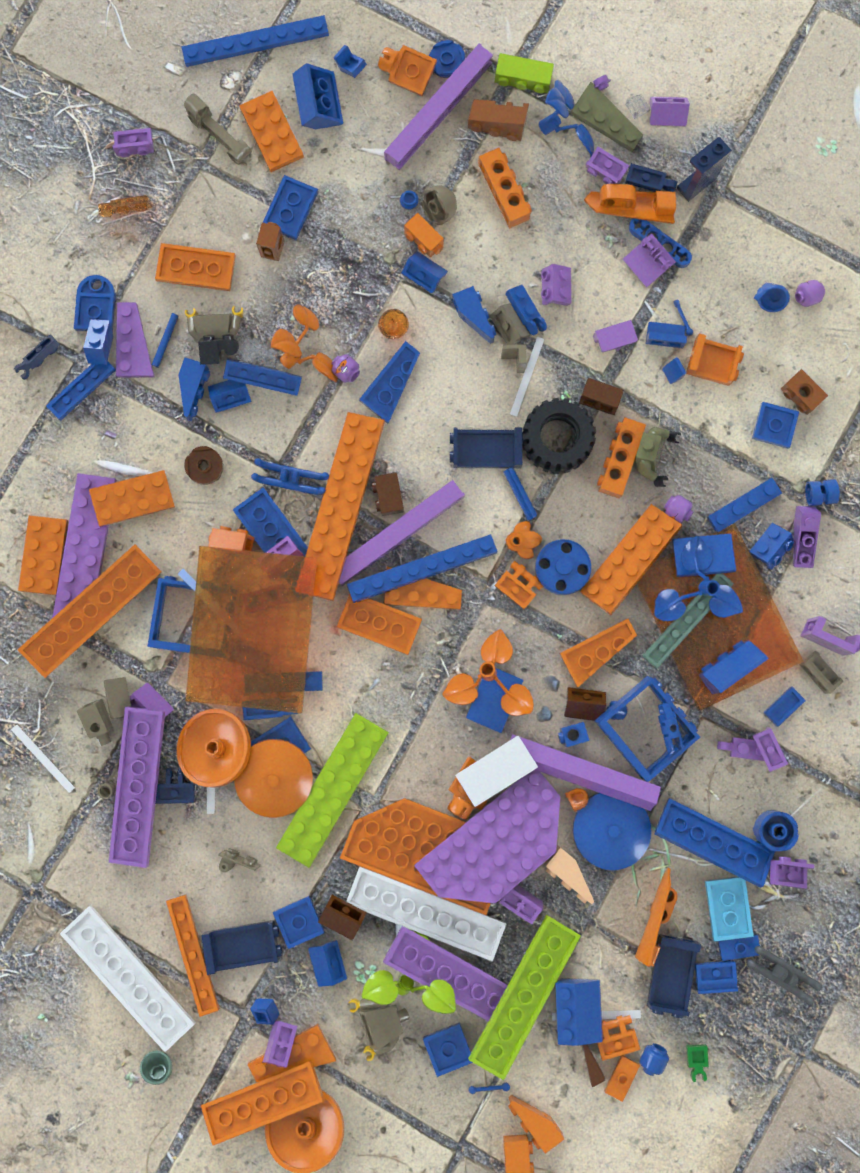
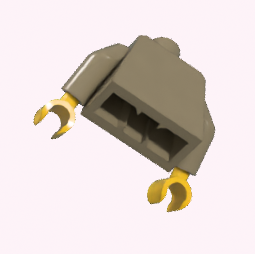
(213, 324)
(380, 1024)

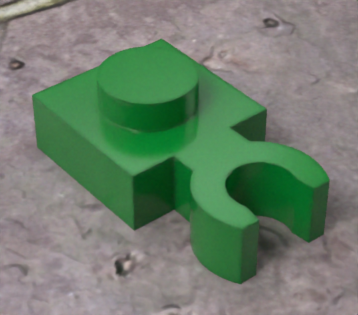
(697, 1059)

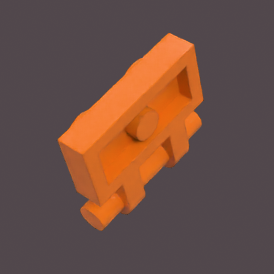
(516, 590)
(617, 1043)

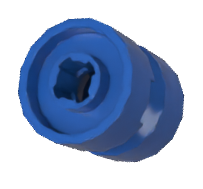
(824, 492)

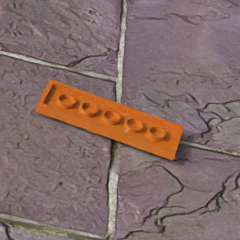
(631, 559)
(262, 1103)

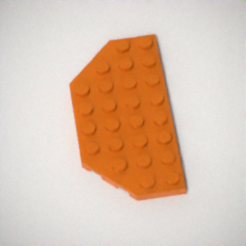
(397, 839)

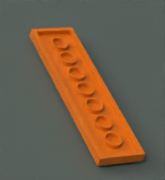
(89, 611)

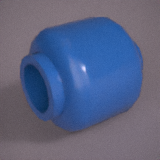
(654, 1059)

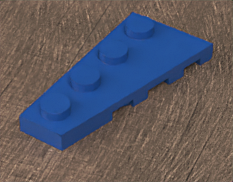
(388, 386)

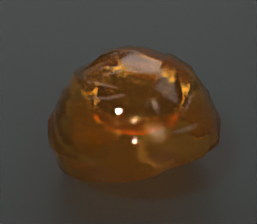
(393, 324)

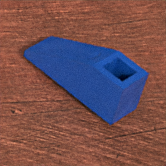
(471, 312)
(191, 380)

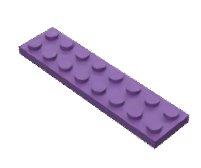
(83, 543)
(136, 786)
(429, 962)

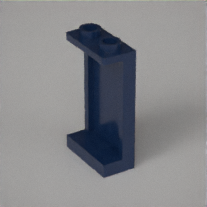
(708, 167)
(486, 448)
(241, 946)
(673, 976)

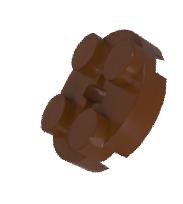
(195, 459)

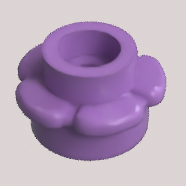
(601, 82)

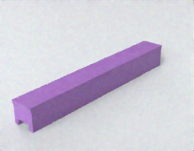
(438, 107)
(400, 531)
(592, 776)

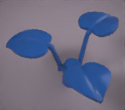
(560, 99)
(724, 599)

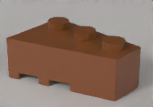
(498, 119)

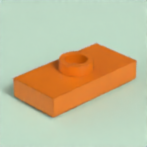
(622, 1078)

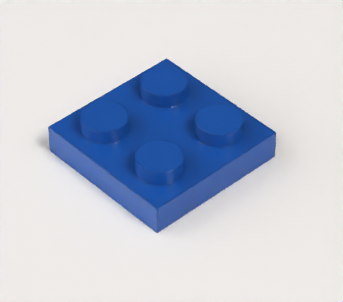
(775, 425)
(298, 922)
(447, 1049)

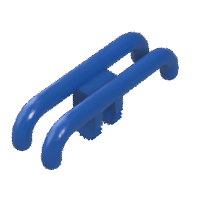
(289, 477)

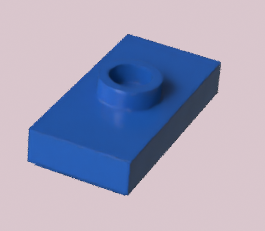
(738, 948)

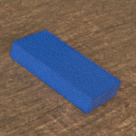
(784, 706)

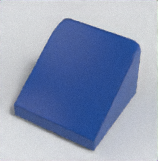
(674, 371)

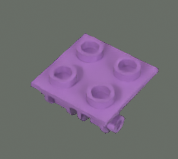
(649, 260)

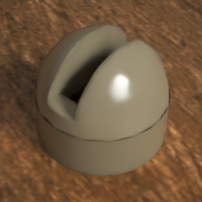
(104, 793)

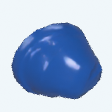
(772, 297)

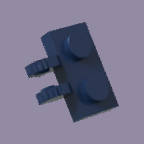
(175, 792)

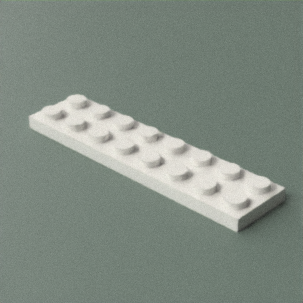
(426, 913)
(127, 978)

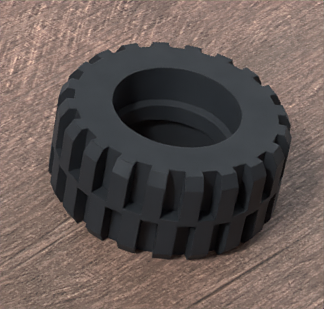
(566, 412)

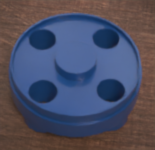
(563, 567)

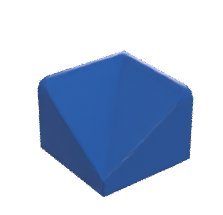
(265, 1011)

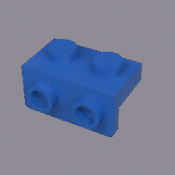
(772, 545)

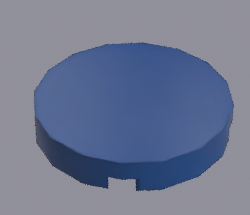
(448, 57)

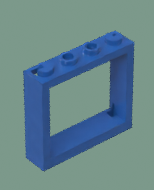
(153, 642)
(663, 761)

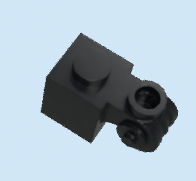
(211, 348)

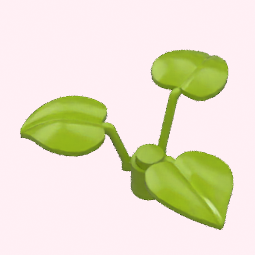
(383, 990)

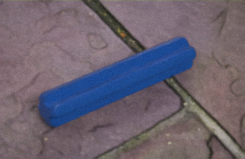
(520, 493)

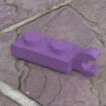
(742, 748)

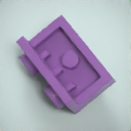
(133, 142)
(606, 166)
(556, 285)
(789, 873)

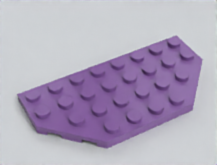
(497, 844)

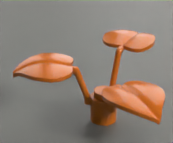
(292, 354)
(494, 650)

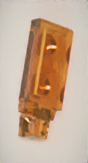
(124, 205)

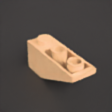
(567, 869)

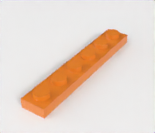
(192, 955)

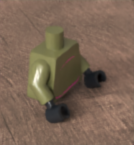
(650, 453)

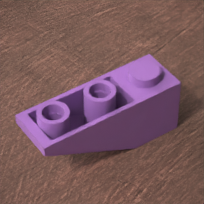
(805, 536)

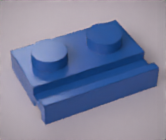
(716, 977)

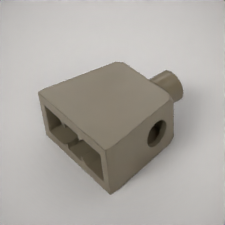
(96, 713)

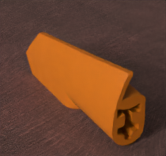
(627, 202)
(648, 948)

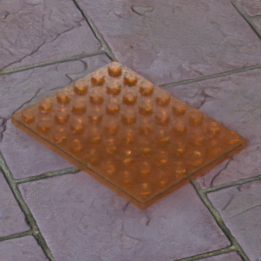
(251, 629)
(714, 635)

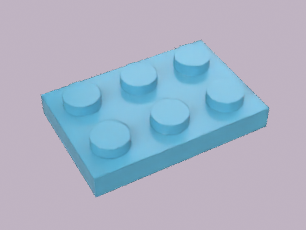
(728, 908)

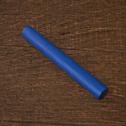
(165, 340)

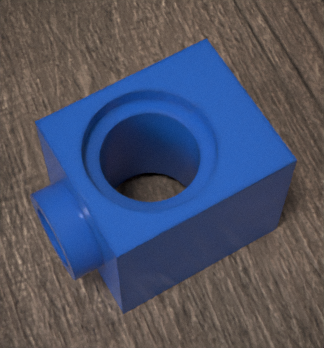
(581, 731)

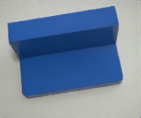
(423, 271)
(666, 335)
(228, 395)
(327, 964)

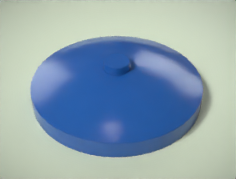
(611, 832)

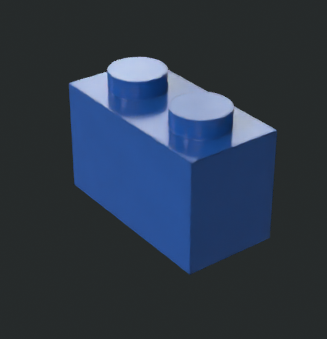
(98, 342)

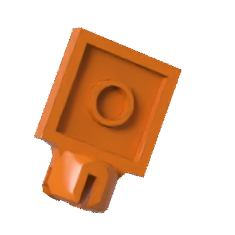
(408, 68)
(461, 803)

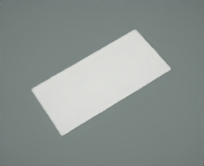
(496, 771)

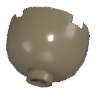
(439, 204)

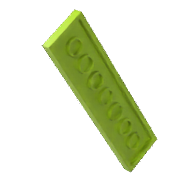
(332, 790)
(524, 997)

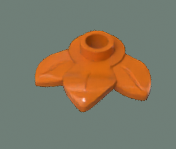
(526, 540)

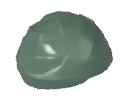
(156, 1067)

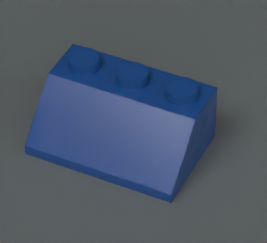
(317, 97)
(732, 666)
(578, 1011)

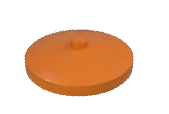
(213, 748)
(275, 779)
(308, 1137)

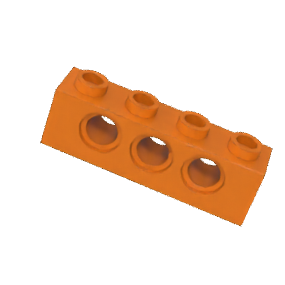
(512, 214)
(634, 431)

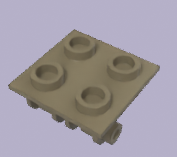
(231, 857)

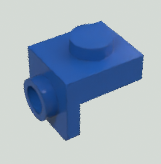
(349, 62)

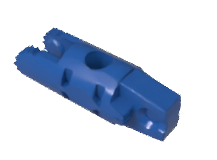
(670, 728)

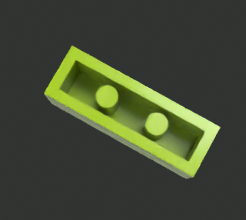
(523, 73)

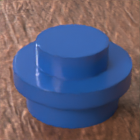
(409, 200)

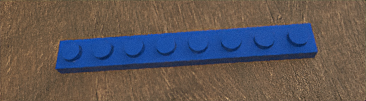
(255, 41)
(422, 568)

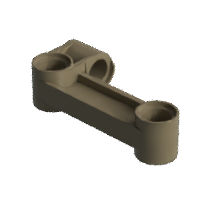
(200, 115)

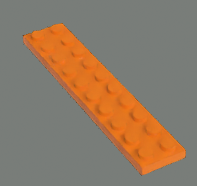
(343, 500)

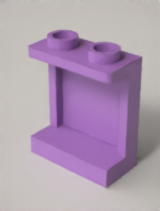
(813, 632)

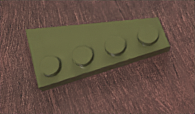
(602, 115)

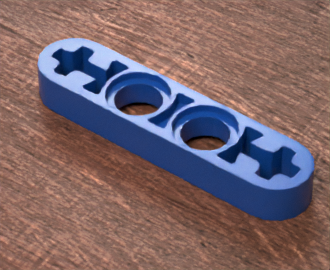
(663, 239)

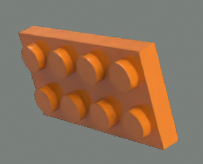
(271, 131)
(195, 267)
(131, 498)
(43, 555)
(380, 624)

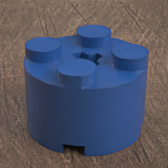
(786, 828)

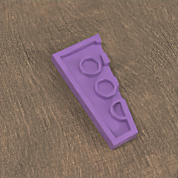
(131, 345)

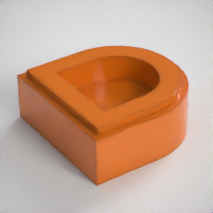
(577, 798)

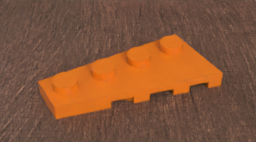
(425, 594)
(595, 651)
(307, 1047)

